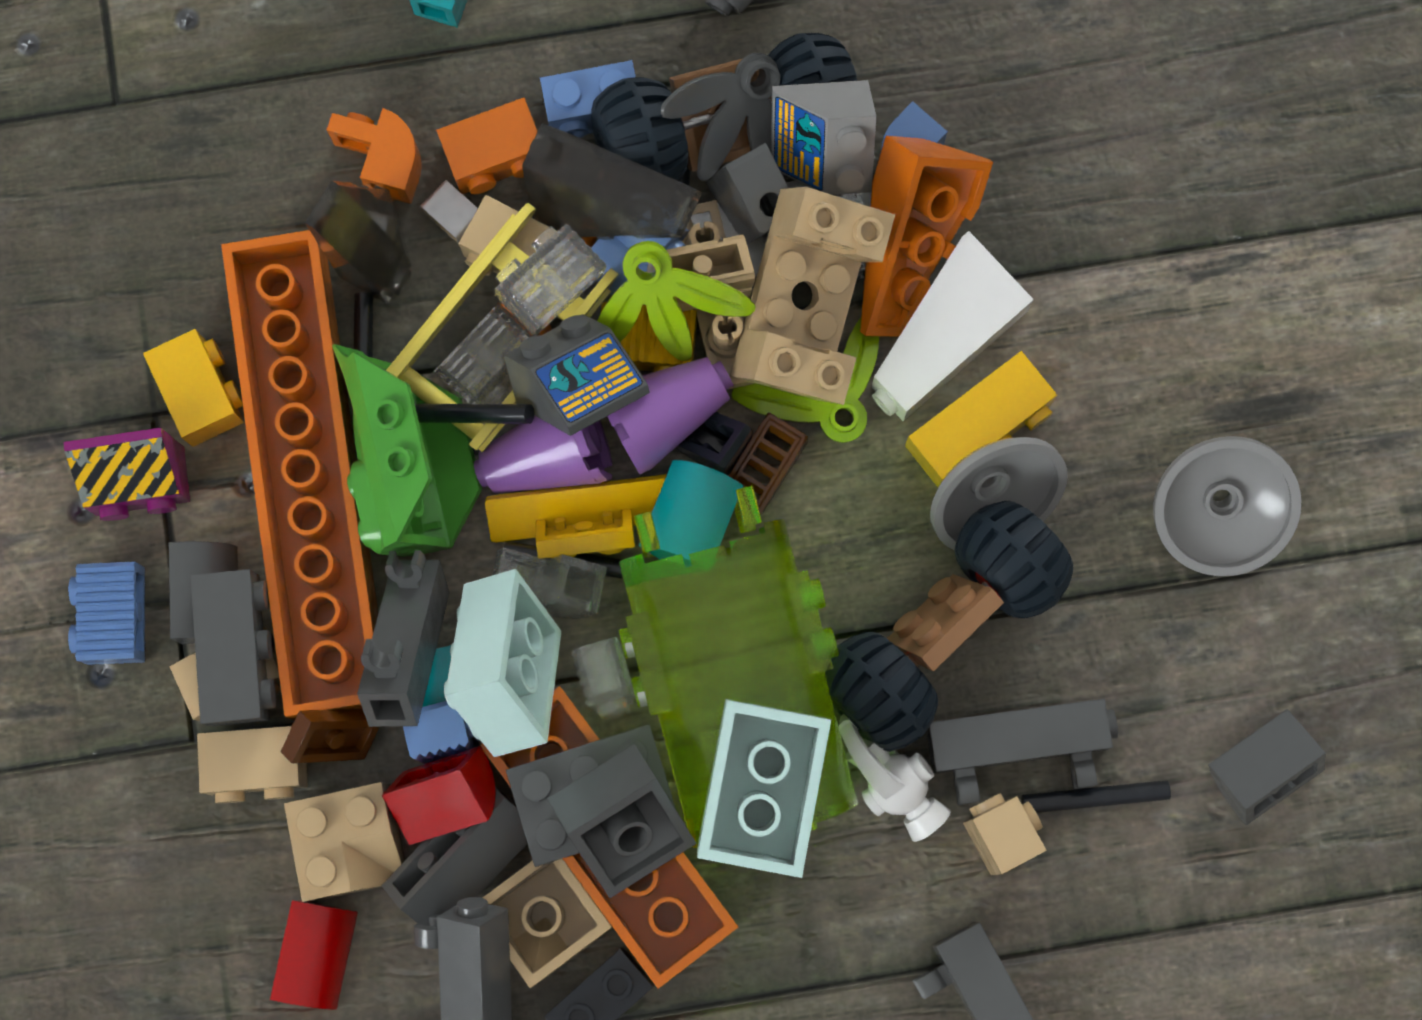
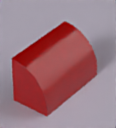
(443, 795)
(313, 955)

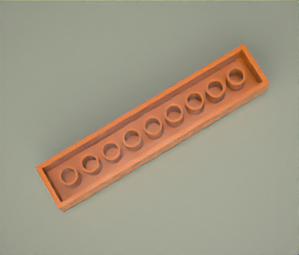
(300, 467)

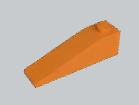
(931, 195)

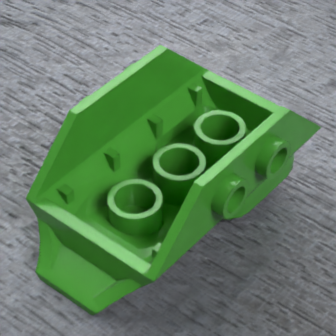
(410, 476)

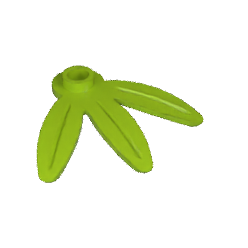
(658, 293)
(807, 410)

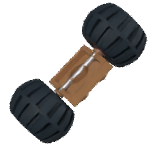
(630, 120)
(1010, 566)

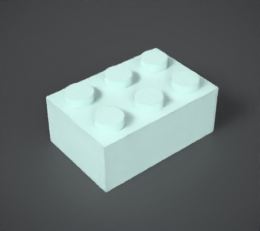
(503, 663)
(763, 788)

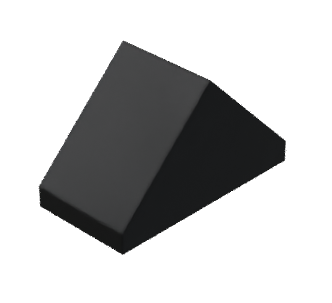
(717, 443)

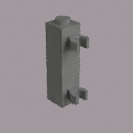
(403, 641)
(1022, 737)
(472, 959)
(977, 976)

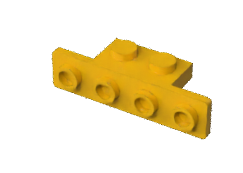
(574, 517)

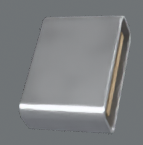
(449, 210)

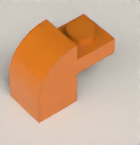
(390, 150)

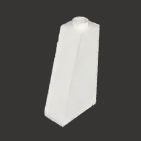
(953, 324)

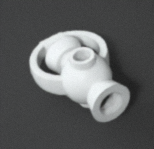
(895, 783)

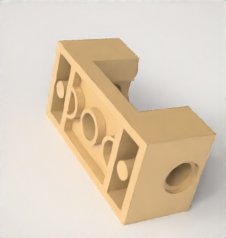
(817, 243)

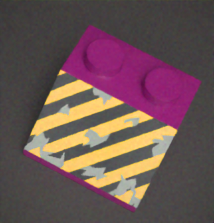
(129, 473)

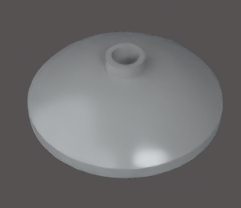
(1004, 470)
(1241, 529)

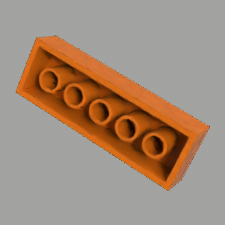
(662, 917)

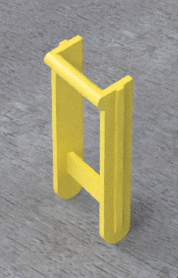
(496, 254)

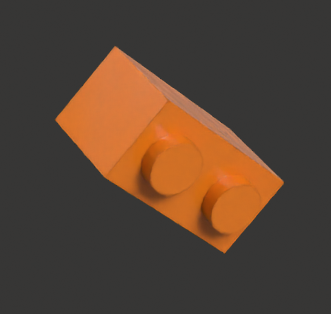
(488, 146)

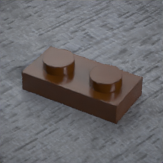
(329, 736)

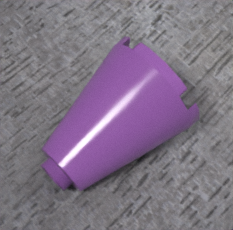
(675, 407)
(544, 458)

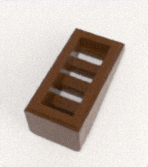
(785, 432)

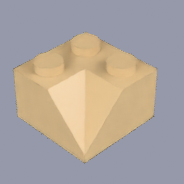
(343, 842)
(548, 918)

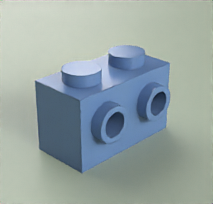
(571, 95)

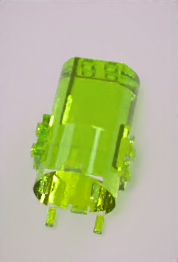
(730, 631)

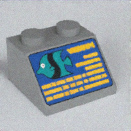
(825, 135)

